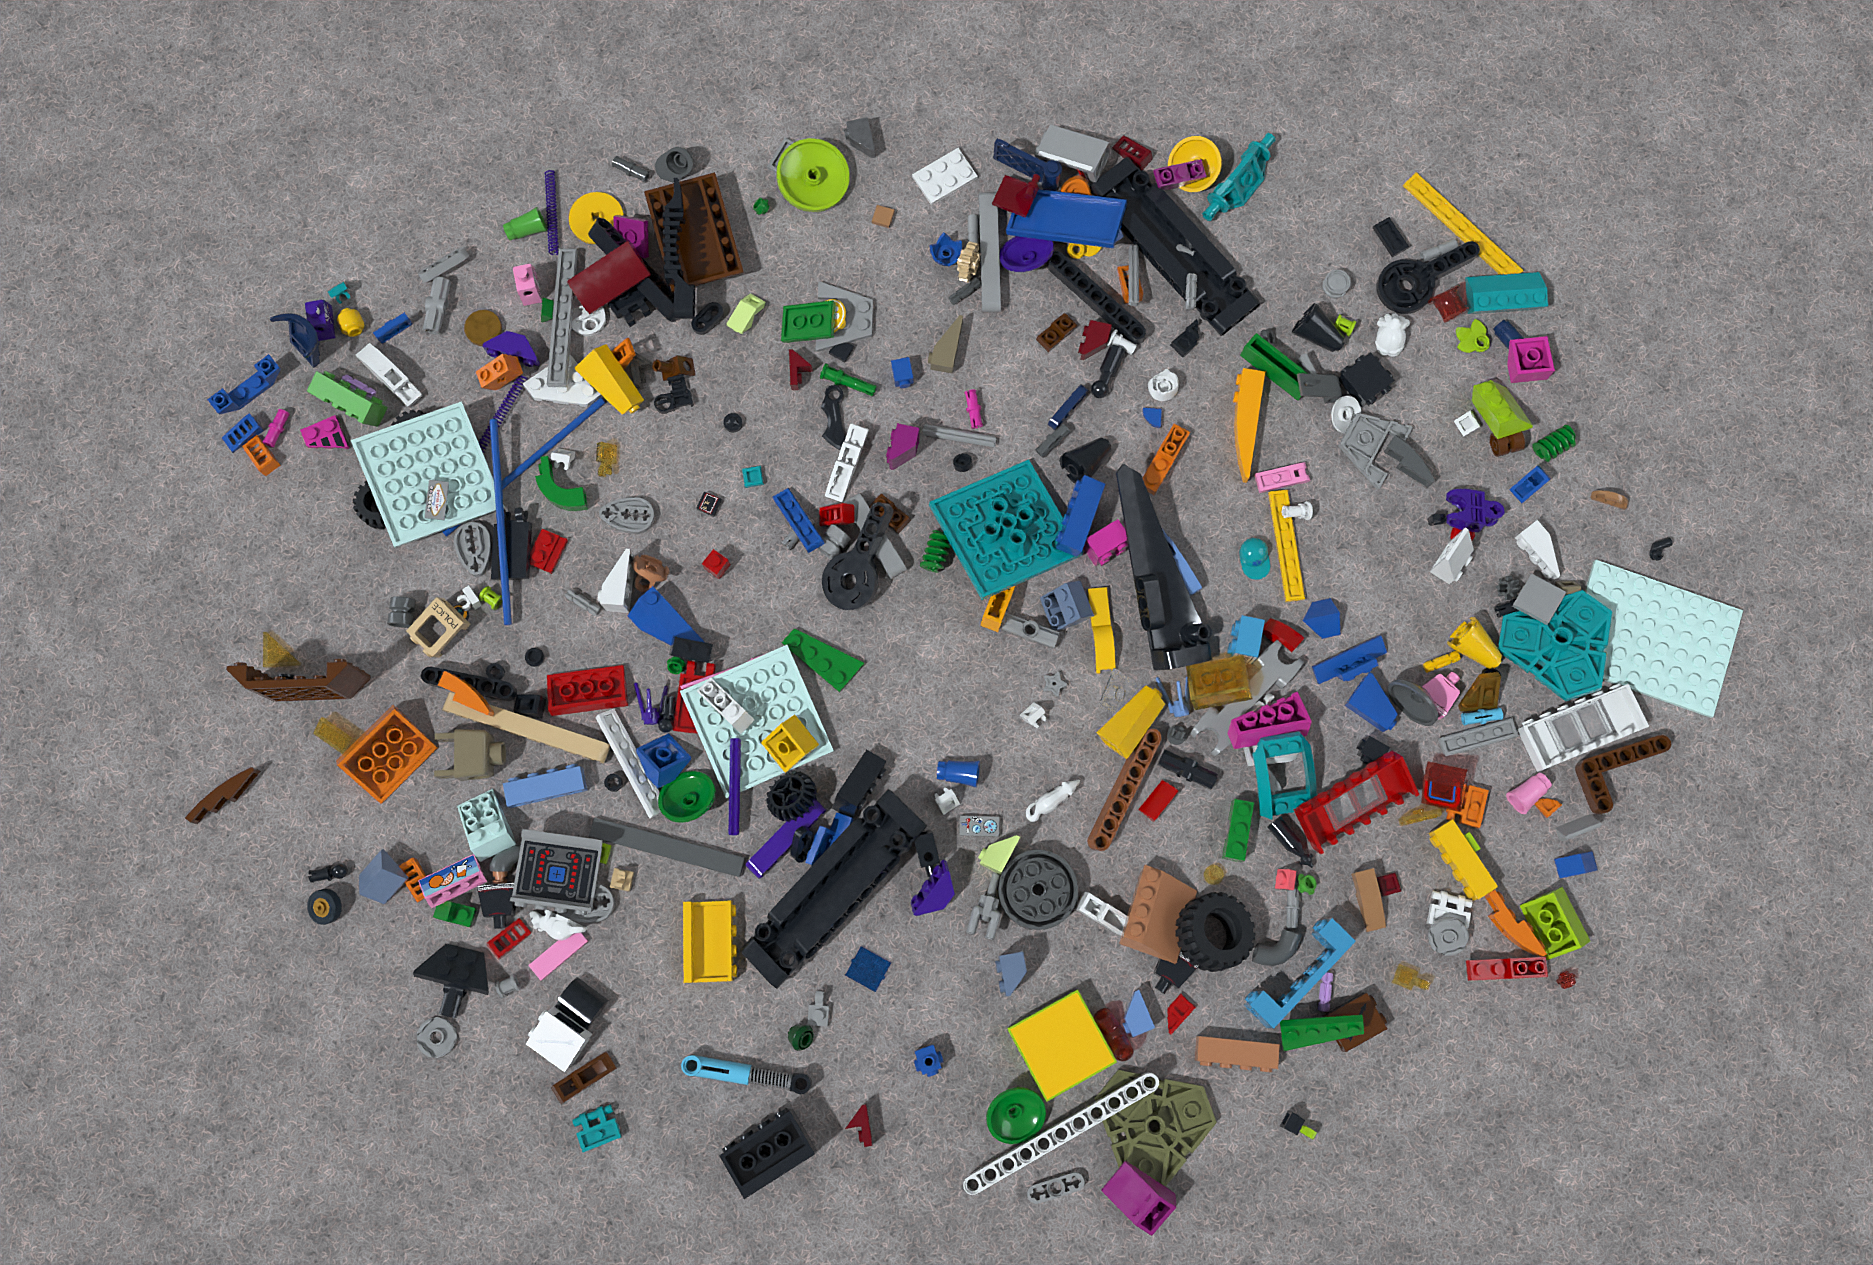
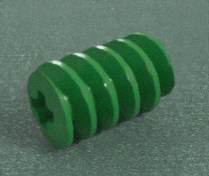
(1555, 443)
(935, 551)

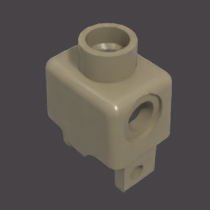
(473, 754)

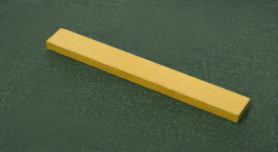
(1460, 225)

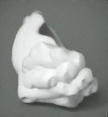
(1391, 334)

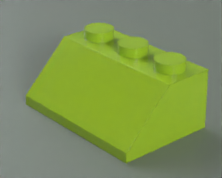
(1499, 409)
(1555, 923)

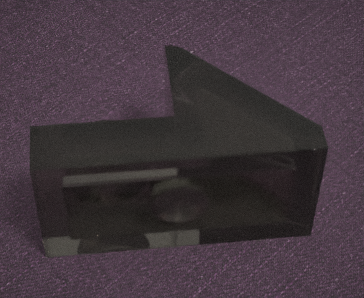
(638, 365)

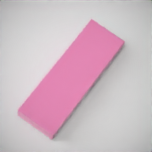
(556, 955)

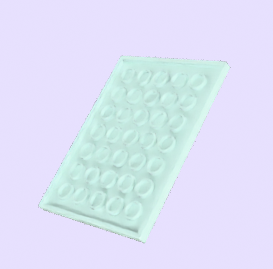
(1664, 638)

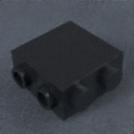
(1366, 379)

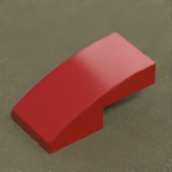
(1279, 631)

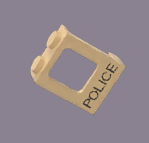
(447, 616)

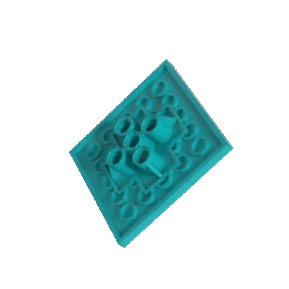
(995, 559)

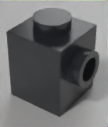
(1371, 749)

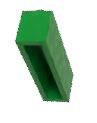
(1274, 364)

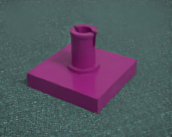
(634, 231)

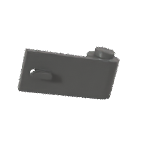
(1323, 386)

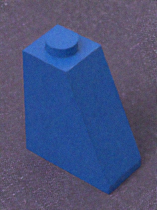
(1372, 704)

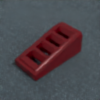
(1141, 160)

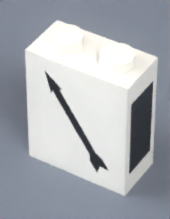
(558, 1038)

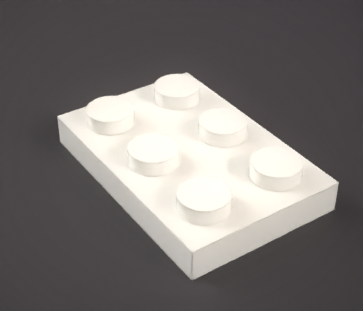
(944, 176)

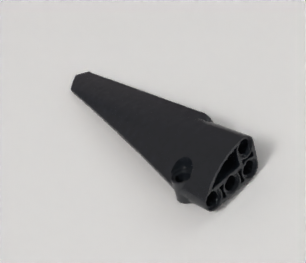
(1160, 591)

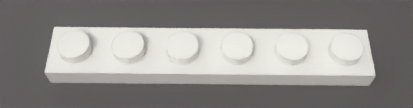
(629, 760)

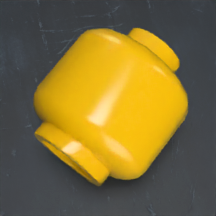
(350, 322)

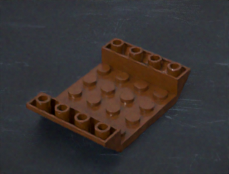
(340, 682)

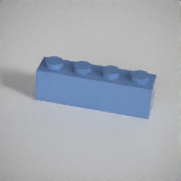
(544, 786)

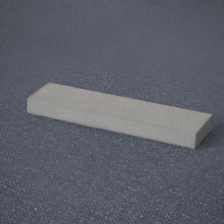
(1478, 737)

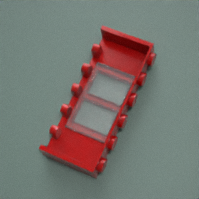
(1355, 800)

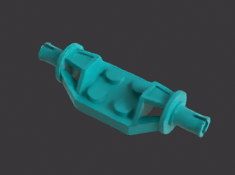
(1242, 180)

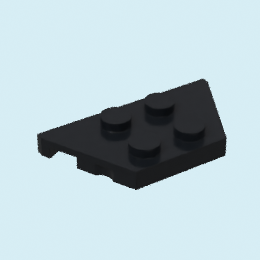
(456, 968)

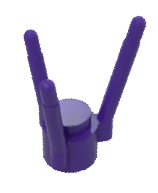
(650, 714)

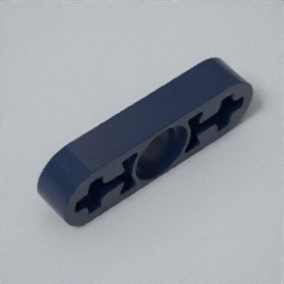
(1071, 403)

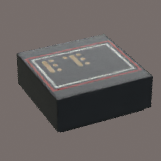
(709, 504)

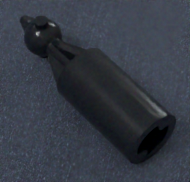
(1290, 840)

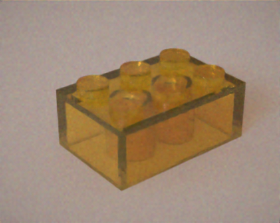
(1219, 682)

